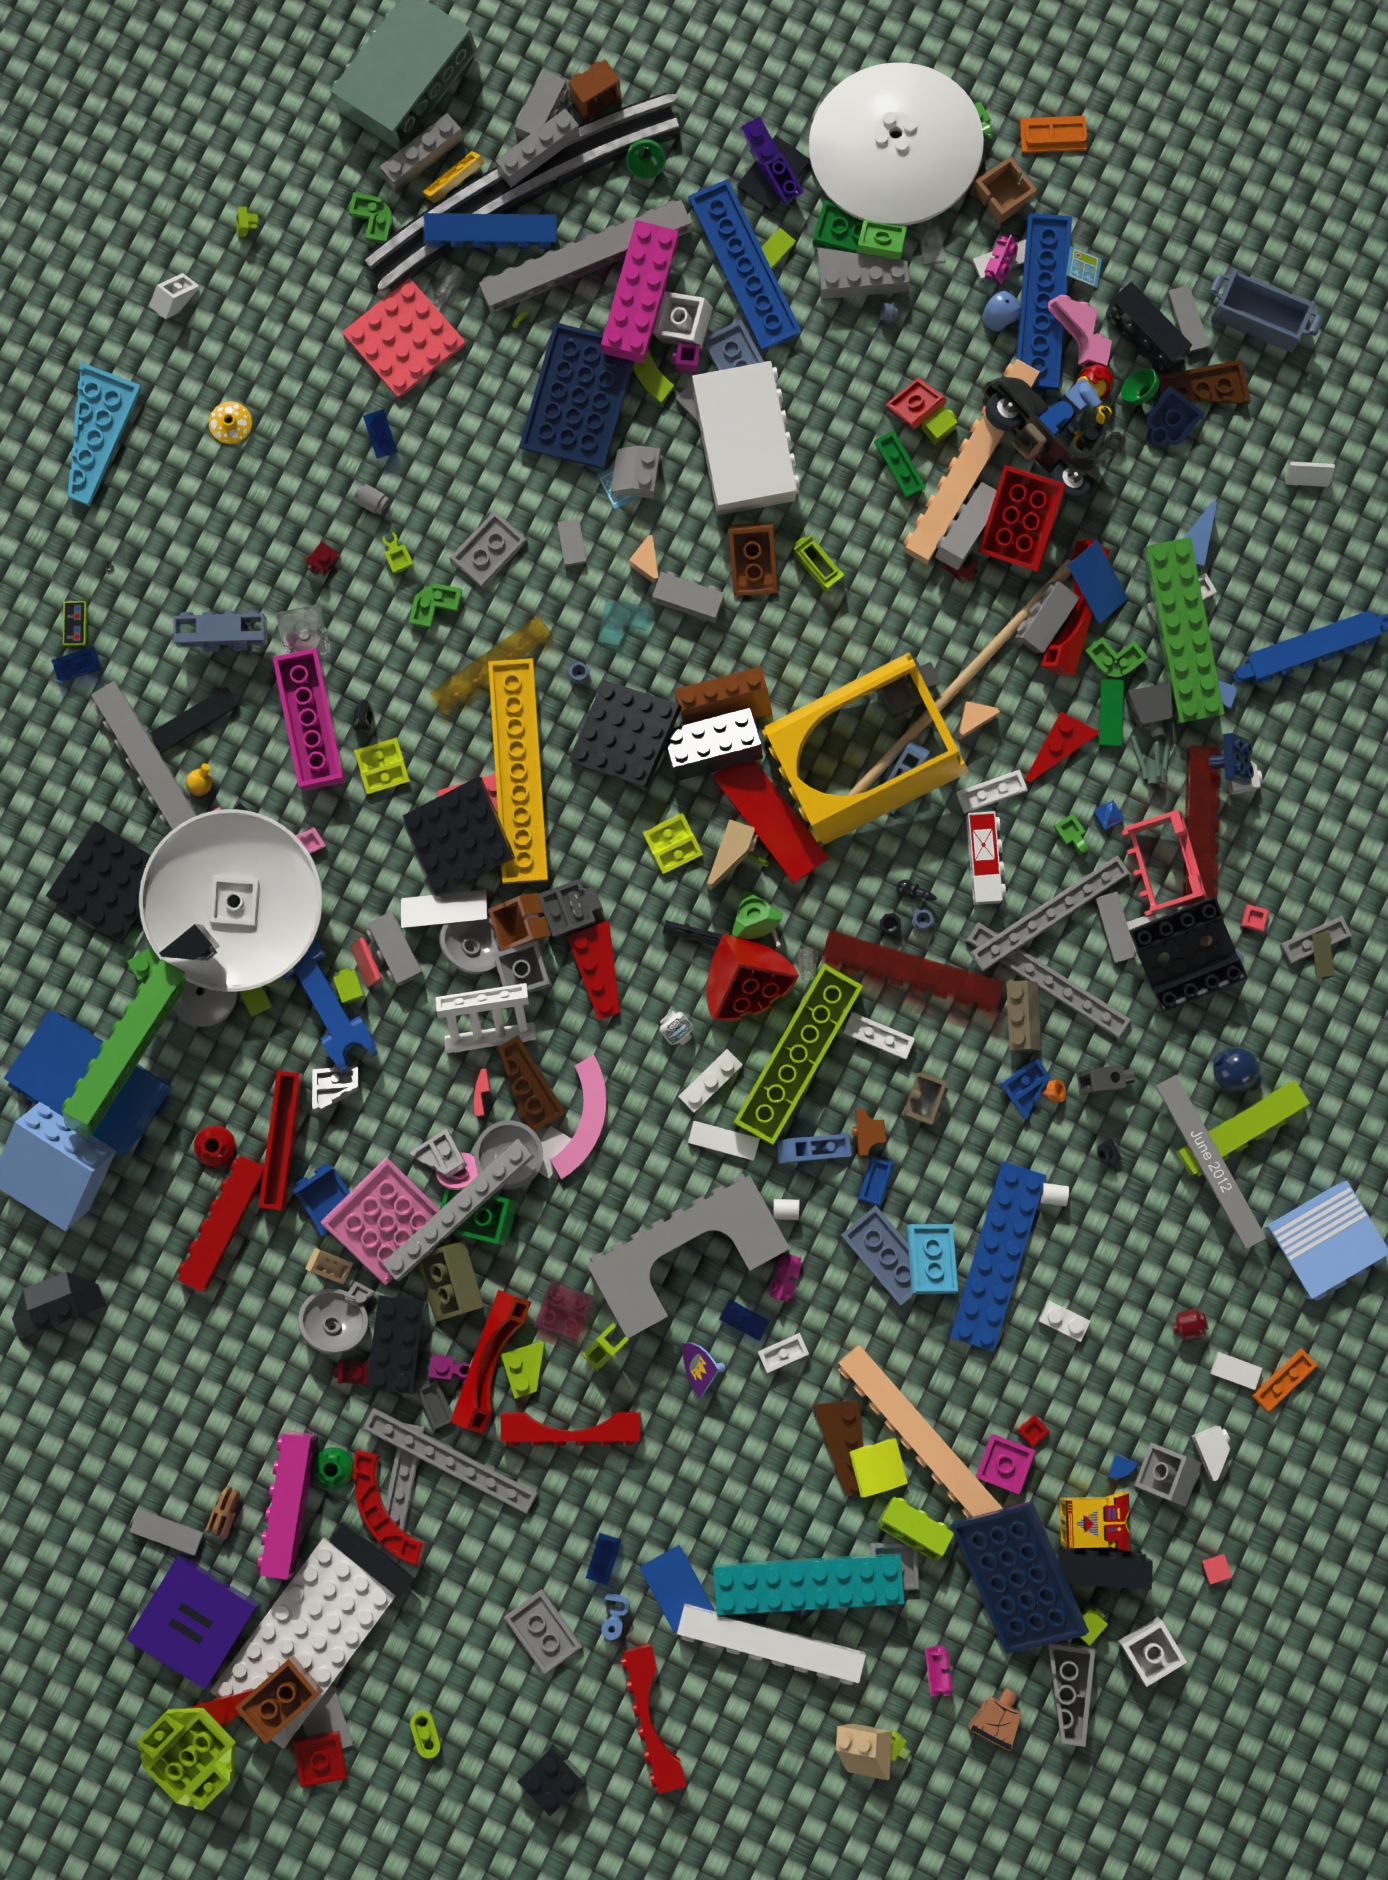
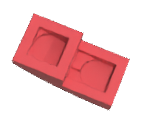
(482, 1087)

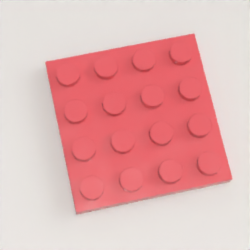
(404, 338)

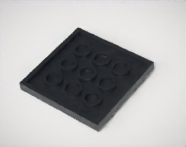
(625, 734)
(458, 836)
(103, 882)

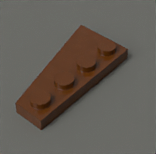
(1209, 384)
(532, 1092)
(843, 1434)

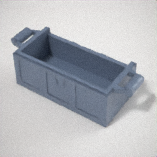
(1263, 310)

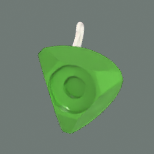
(756, 918)

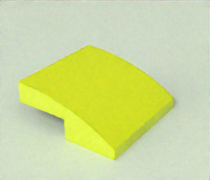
(381, 765)
(672, 843)
(878, 1467)

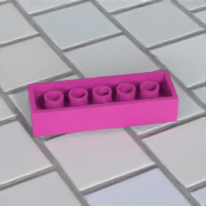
(640, 292)
(309, 719)
(288, 1505)

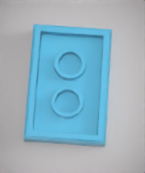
(932, 1259)

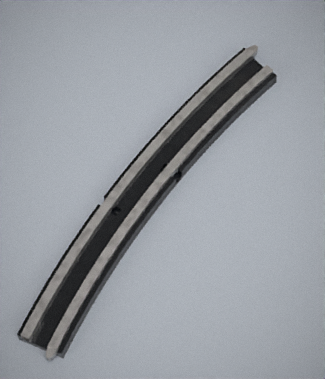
(599, 144)

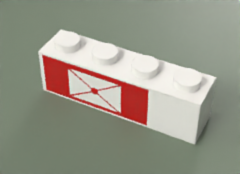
(984, 858)

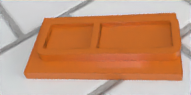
(1053, 134)

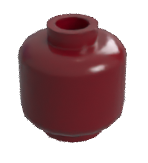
(1190, 1325)

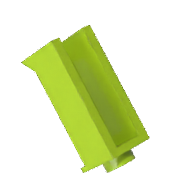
(825, 583)
(600, 1350)

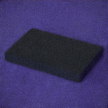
(755, 183)

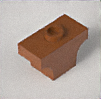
(867, 1132)

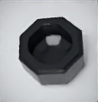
(890, 924)

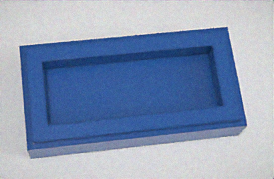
(875, 1181)

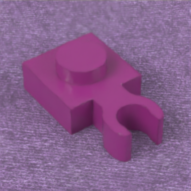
(443, 1368)

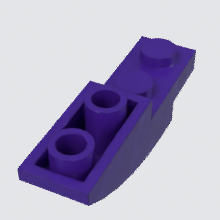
(771, 161)

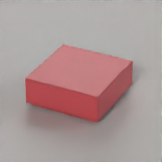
(1254, 918)
(1216, 1569)

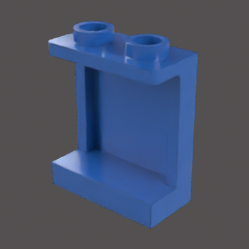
(321, 1194)

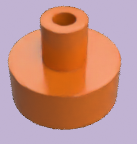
(1055, 1091)

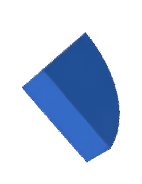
(1121, 1467)

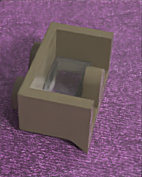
(925, 1098)

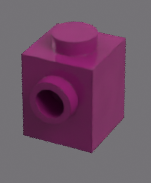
(686, 358)

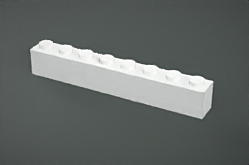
(771, 1643)

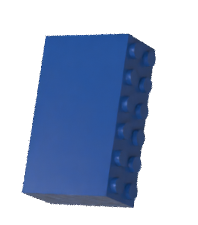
(59, 1058)

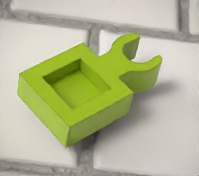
(397, 555)

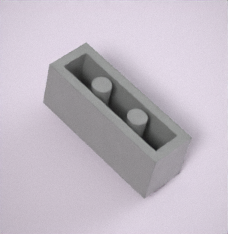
(541, 104)
(688, 596)
(1046, 616)
(394, 949)

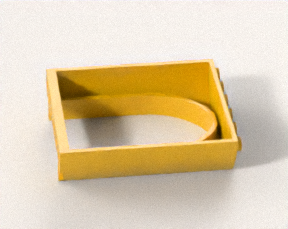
(838, 815)

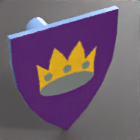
(700, 1367)

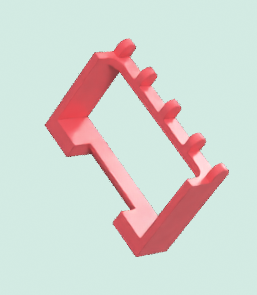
(1195, 880)

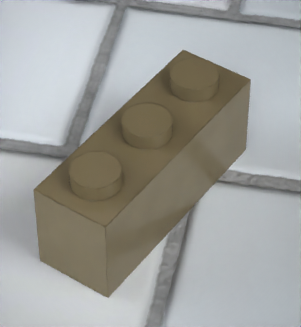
(1023, 1016)

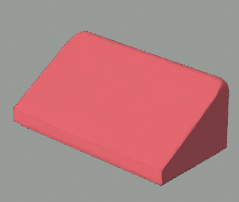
(366, 962)

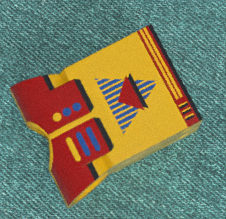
(1095, 1522)

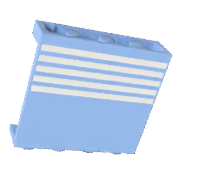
(1329, 1240)

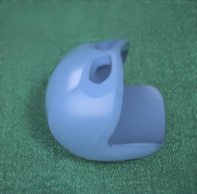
(1001, 311)

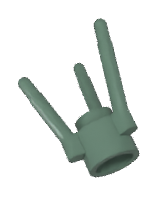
(1157, 772)

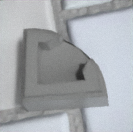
(358, 1294)

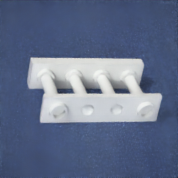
(480, 1001)

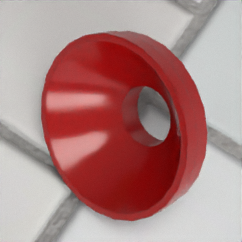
(226, 1146)

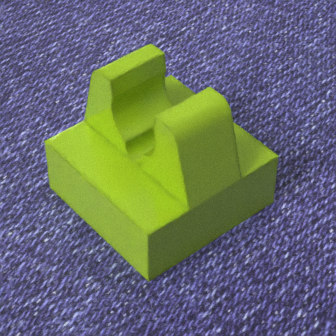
(245, 221)
(898, 1746)

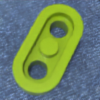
(425, 1733)

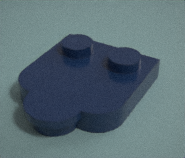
(1171, 419)

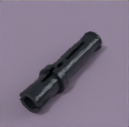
(670, 929)

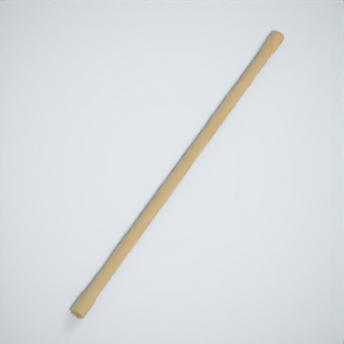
(1059, 576)

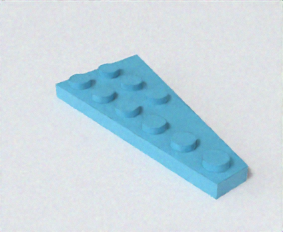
(99, 422)

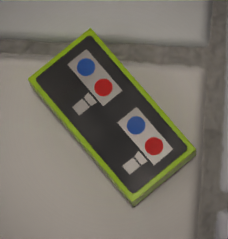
(74, 623)

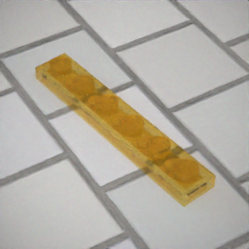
(478, 671)

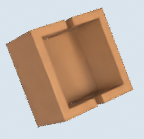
(1001, 190)

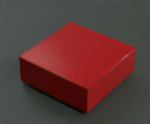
(1033, 1430)

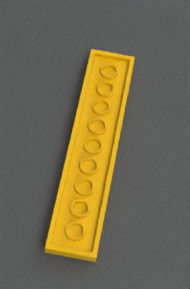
(518, 768)

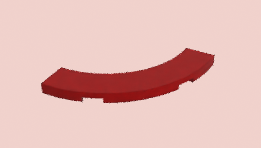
(375, 1514)

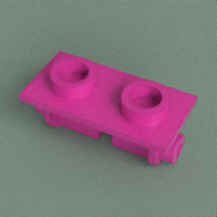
(1005, 250)
(787, 1267)
(937, 1661)

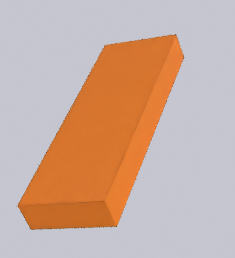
(1284, 1380)

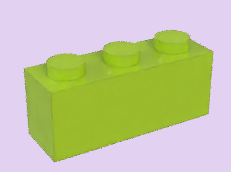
(915, 1529)

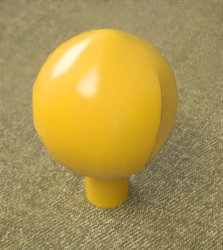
(199, 781)

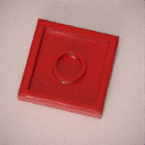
(916, 403)
(320, 1758)

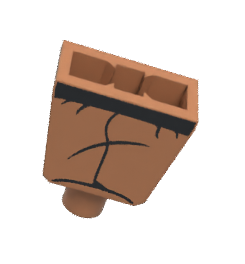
(997, 1719)

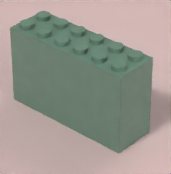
(403, 70)

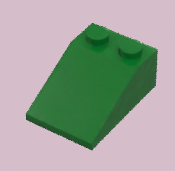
(489, 1222)

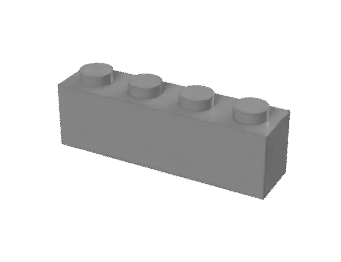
(537, 148)
(421, 152)
(967, 528)

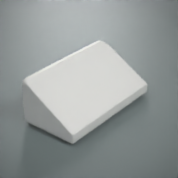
(1309, 474)

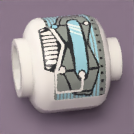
(676, 1028)

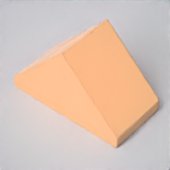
(645, 560)
(974, 717)

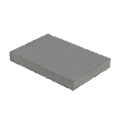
(488, 549)
(543, 1632)

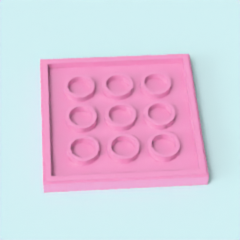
(380, 1217)

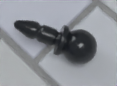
(906, 888)

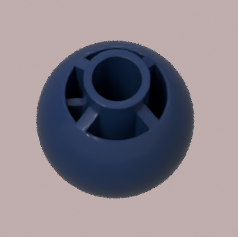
(1236, 1070)

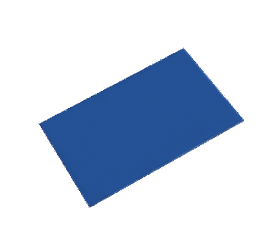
(1097, 582)
(674, 1584)

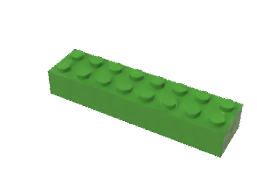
(1183, 630)
(124, 1048)

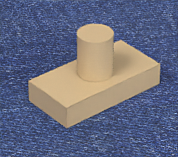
(329, 1266)

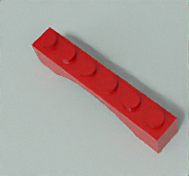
(1065, 650)
(474, 1404)
(521, 1427)
(666, 1766)

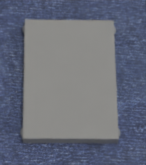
(328, 1717)

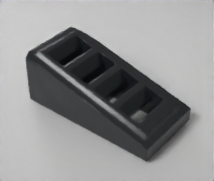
(363, 716)

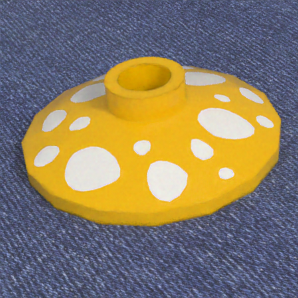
(230, 432)

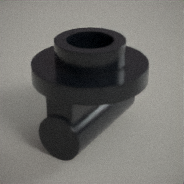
(1108, 1152)

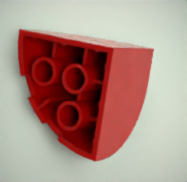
(746, 978)

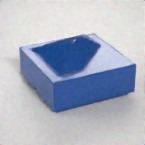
(1108, 815)

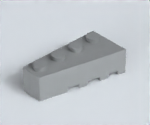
(859, 274)
(1072, 1680)

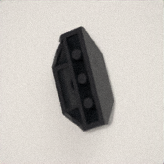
(55, 1303)

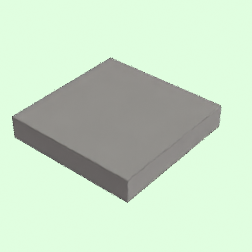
(909, 1561)

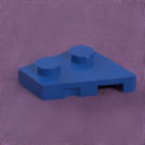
(1025, 1086)

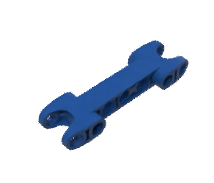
(342, 1031)

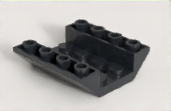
(1192, 967)

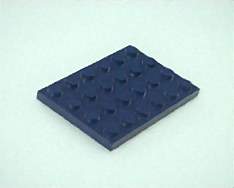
(576, 399)
(1019, 1578)

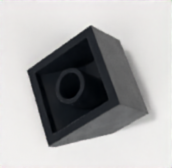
(192, 945)

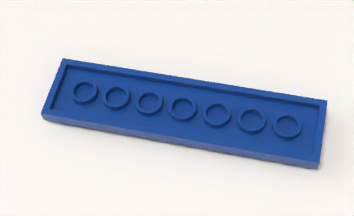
(744, 265)
(1043, 280)
(997, 1256)

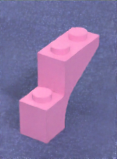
(1080, 321)

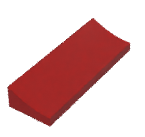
(773, 819)

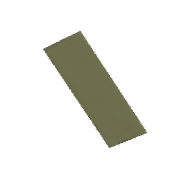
(1322, 954)

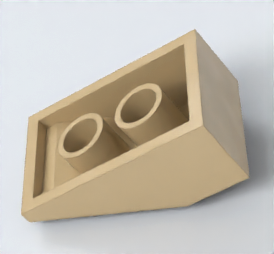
(734, 848)

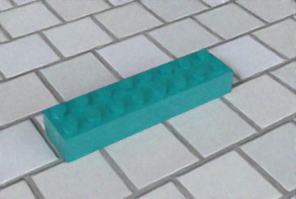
(808, 1584)

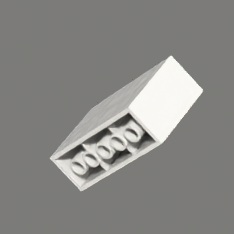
(745, 438)

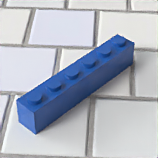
(489, 230)

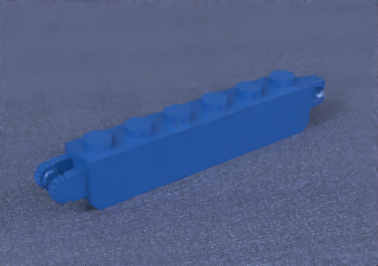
(1312, 646)

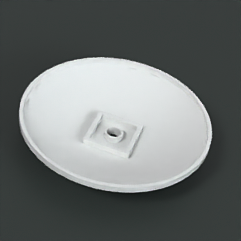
(900, 177)
(223, 857)

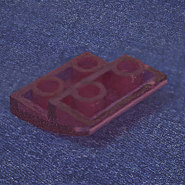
(563, 1311)

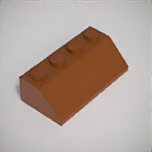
(725, 696)

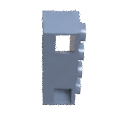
(219, 630)

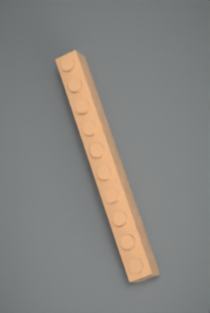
(962, 477)
(916, 1433)

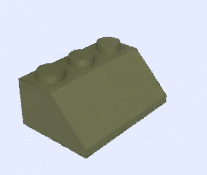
(450, 1281)

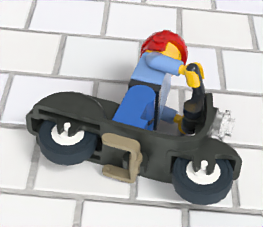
(1018, 409)

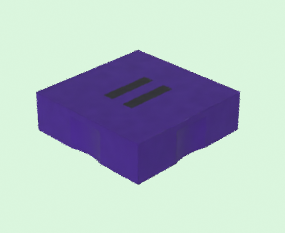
(192, 1621)

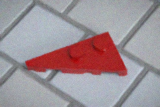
(1063, 739)
(223, 1708)

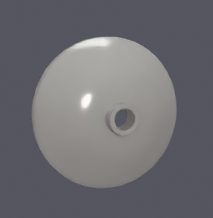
(475, 935)
(204, 1009)
(498, 1139)
(328, 1309)

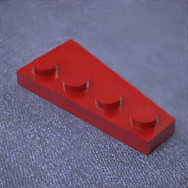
(596, 964)

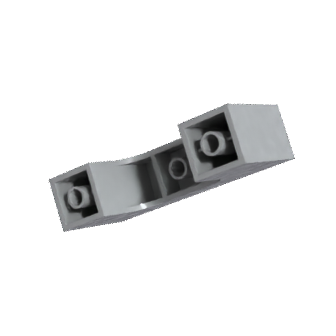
(626, 1270)

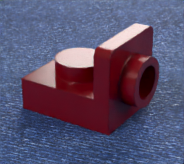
(321, 559)
(963, 573)
(351, 1371)

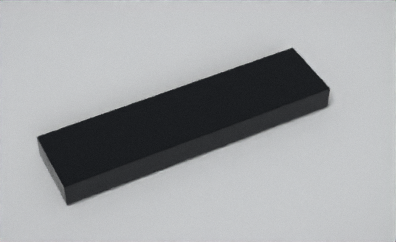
(194, 719)
(372, 1560)

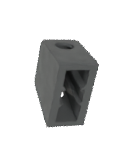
(1151, 707)
(1104, 1079)

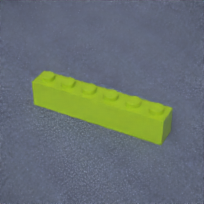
(1251, 1123)

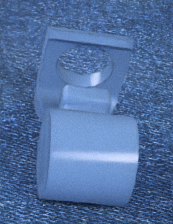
(613, 1626)

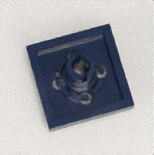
(1235, 759)

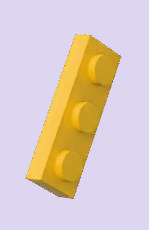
(453, 177)

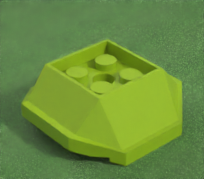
(188, 1756)

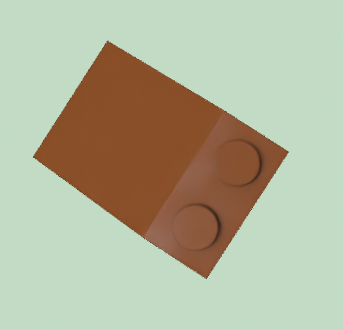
(753, 558)
(279, 1699)

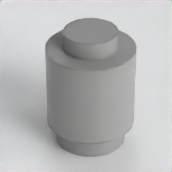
(371, 499)

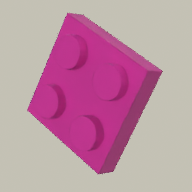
(1005, 1463)

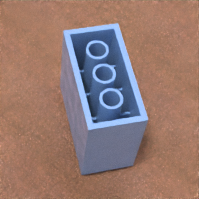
(53, 1167)

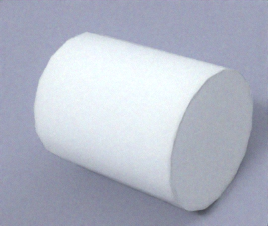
(1054, 1194)
(786, 1209)

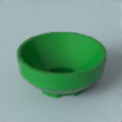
(645, 167)
(1138, 384)
(341, 1459)

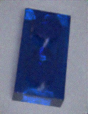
(380, 434)
(76, 664)
(744, 1320)
(603, 1558)

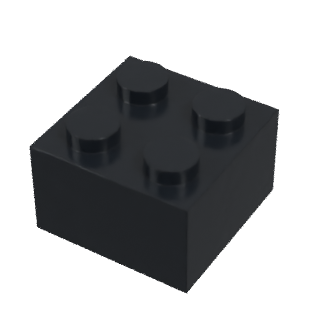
(551, 1779)

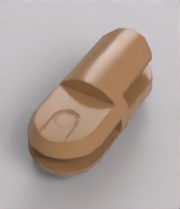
(223, 1513)

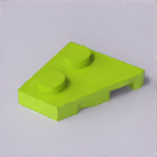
(523, 1368)

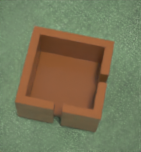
(597, 82)
(519, 921)

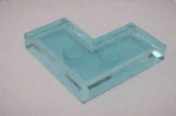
(618, 615)

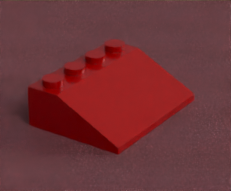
(1022, 517)

